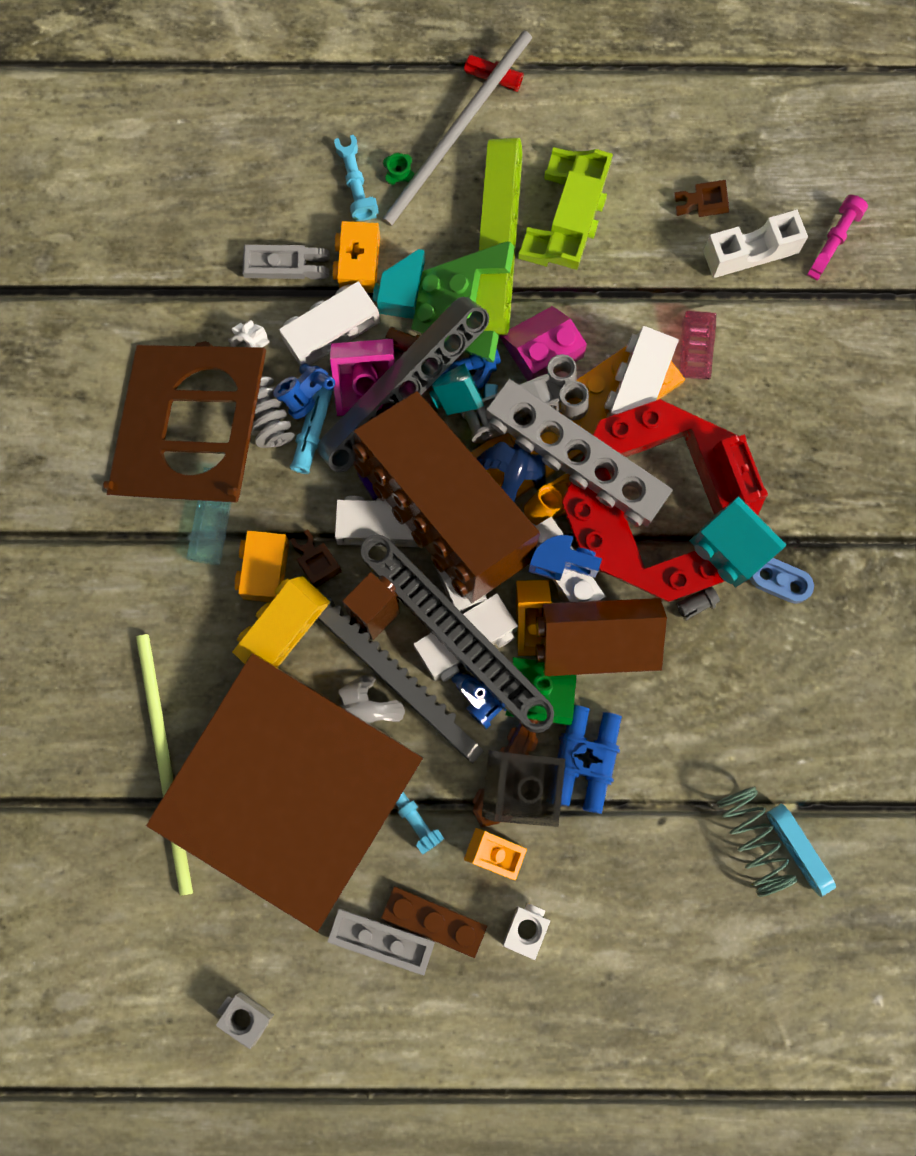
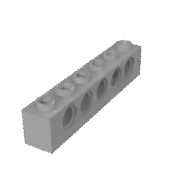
(517, 400)

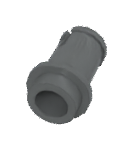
(698, 602)

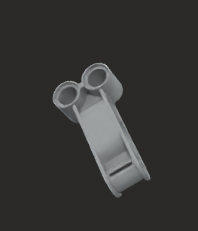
(548, 388)

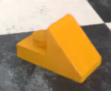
(495, 854)

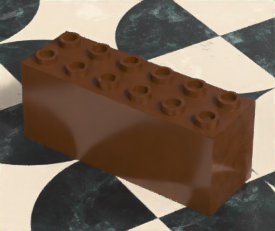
(444, 497)

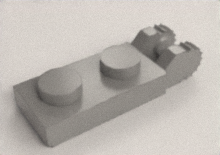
(284, 262)

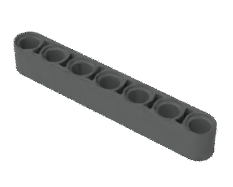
(408, 370)

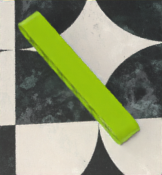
(499, 226)

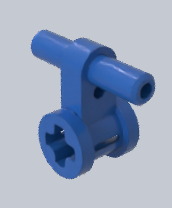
(301, 390)
(482, 705)

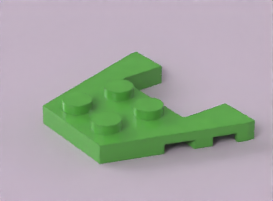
(458, 279)

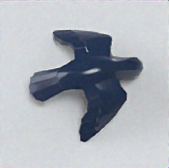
(516, 465)

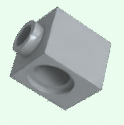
(259, 1019)

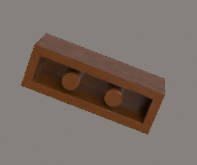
(373, 604)

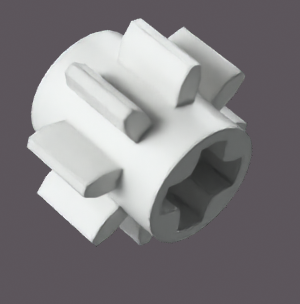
(248, 335)

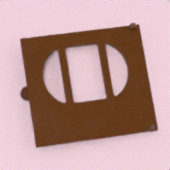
(139, 454)

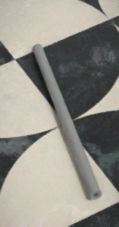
(457, 128)

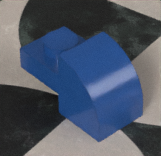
(555, 556)

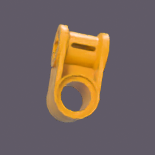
(548, 501)

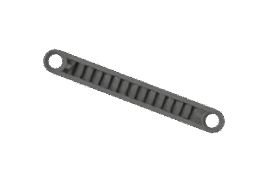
(458, 634)
(398, 680)

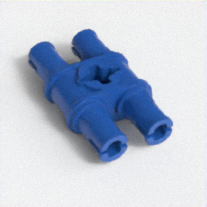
(601, 750)

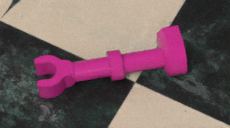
(852, 209)

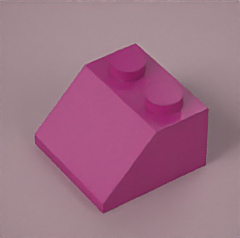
(542, 338)
(357, 368)

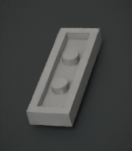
(381, 941)

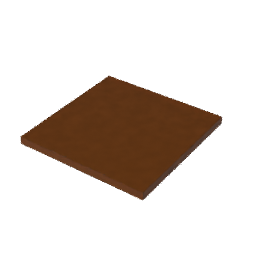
(284, 792)

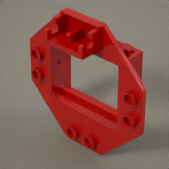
(725, 473)

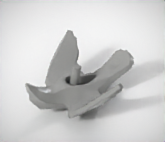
(356, 701)

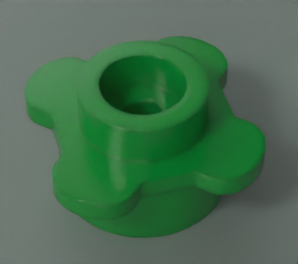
(395, 161)

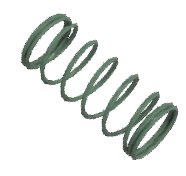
(780, 882)

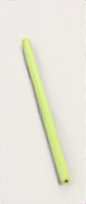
(161, 750)

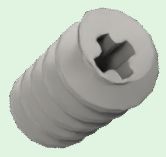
(266, 422)

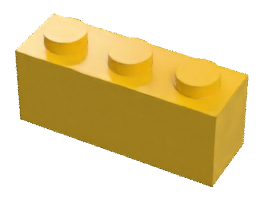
(282, 621)

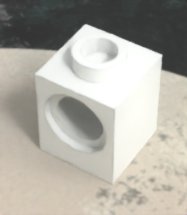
(530, 946)

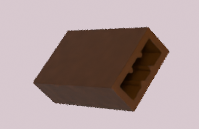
(601, 637)

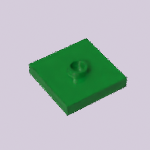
(556, 689)

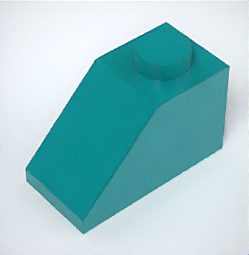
(400, 286)
(456, 391)

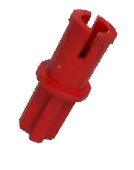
(483, 68)

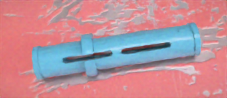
(308, 439)

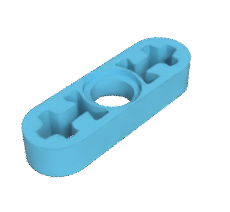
(801, 850)

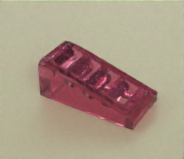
(707, 327)

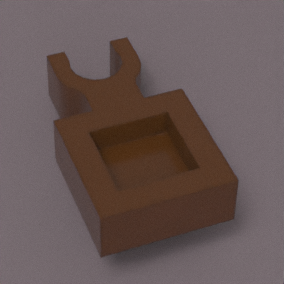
(709, 199)
(316, 562)

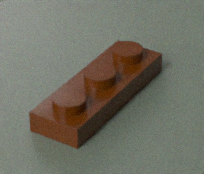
(434, 922)

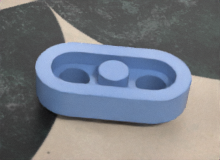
(780, 579)

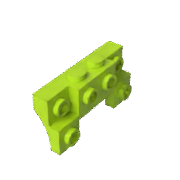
(574, 220)

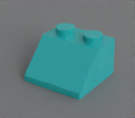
(737, 542)

